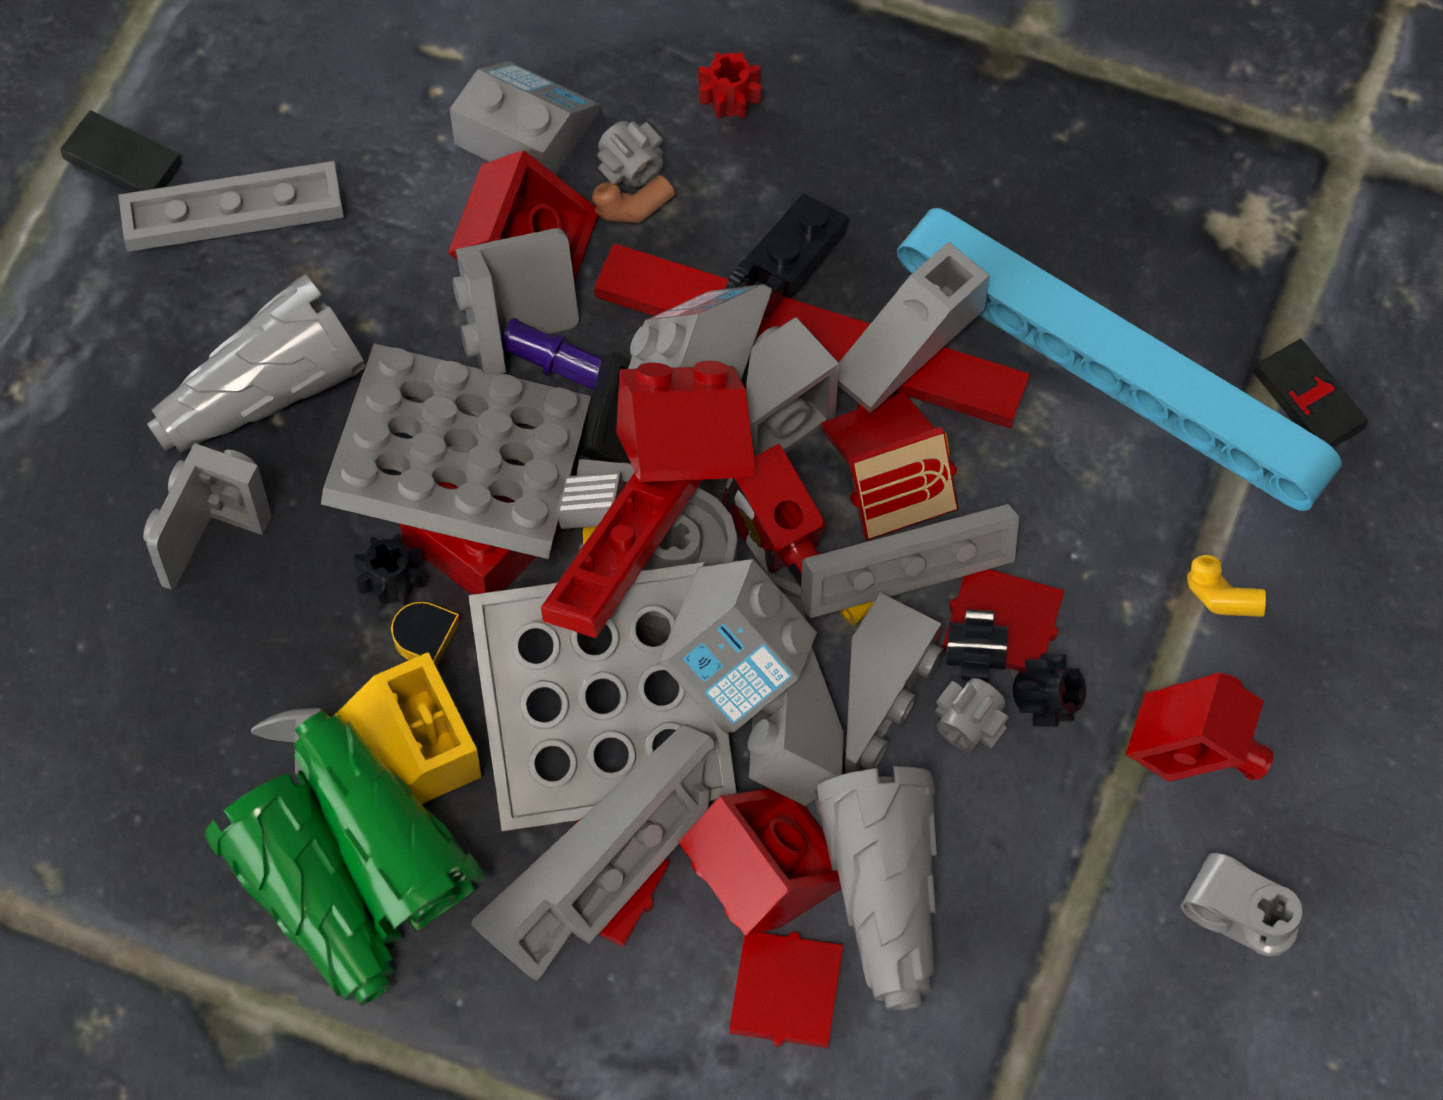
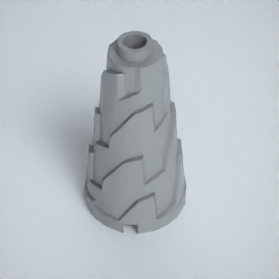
(269, 363)
(883, 850)

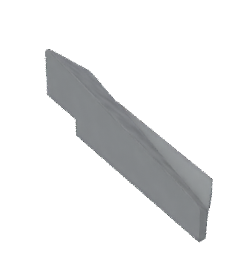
(601, 858)

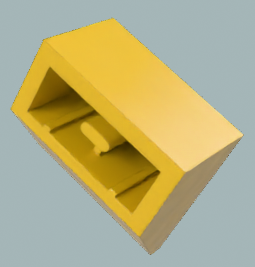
(415, 728)

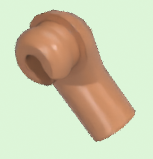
(630, 207)

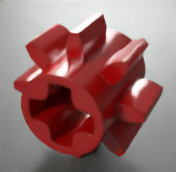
(730, 85)

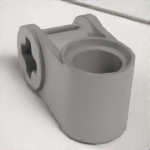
(1237, 901)

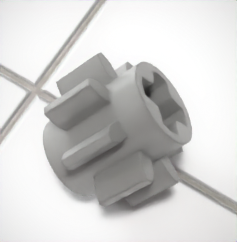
(630, 153)
(971, 714)

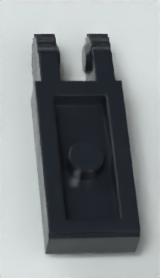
(791, 249)

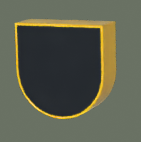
(423, 629)

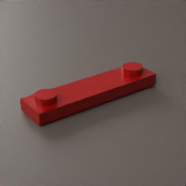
(615, 554)

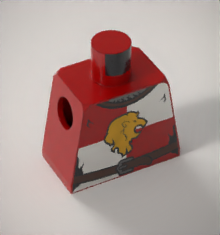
(775, 513)

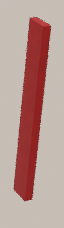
(946, 380)

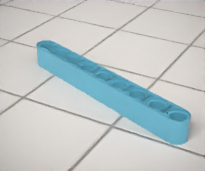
(1135, 367)

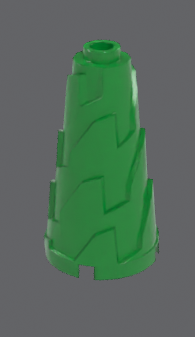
(390, 843)
(298, 875)

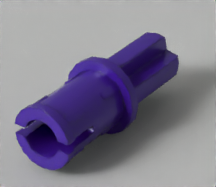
(551, 353)

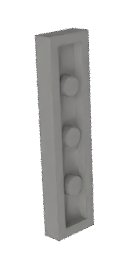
(230, 206)
(908, 560)

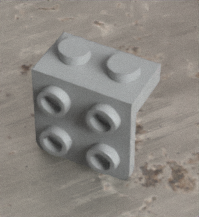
(518, 279)
(201, 488)

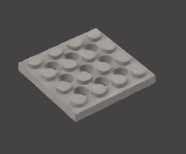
(426, 459)
(517, 738)

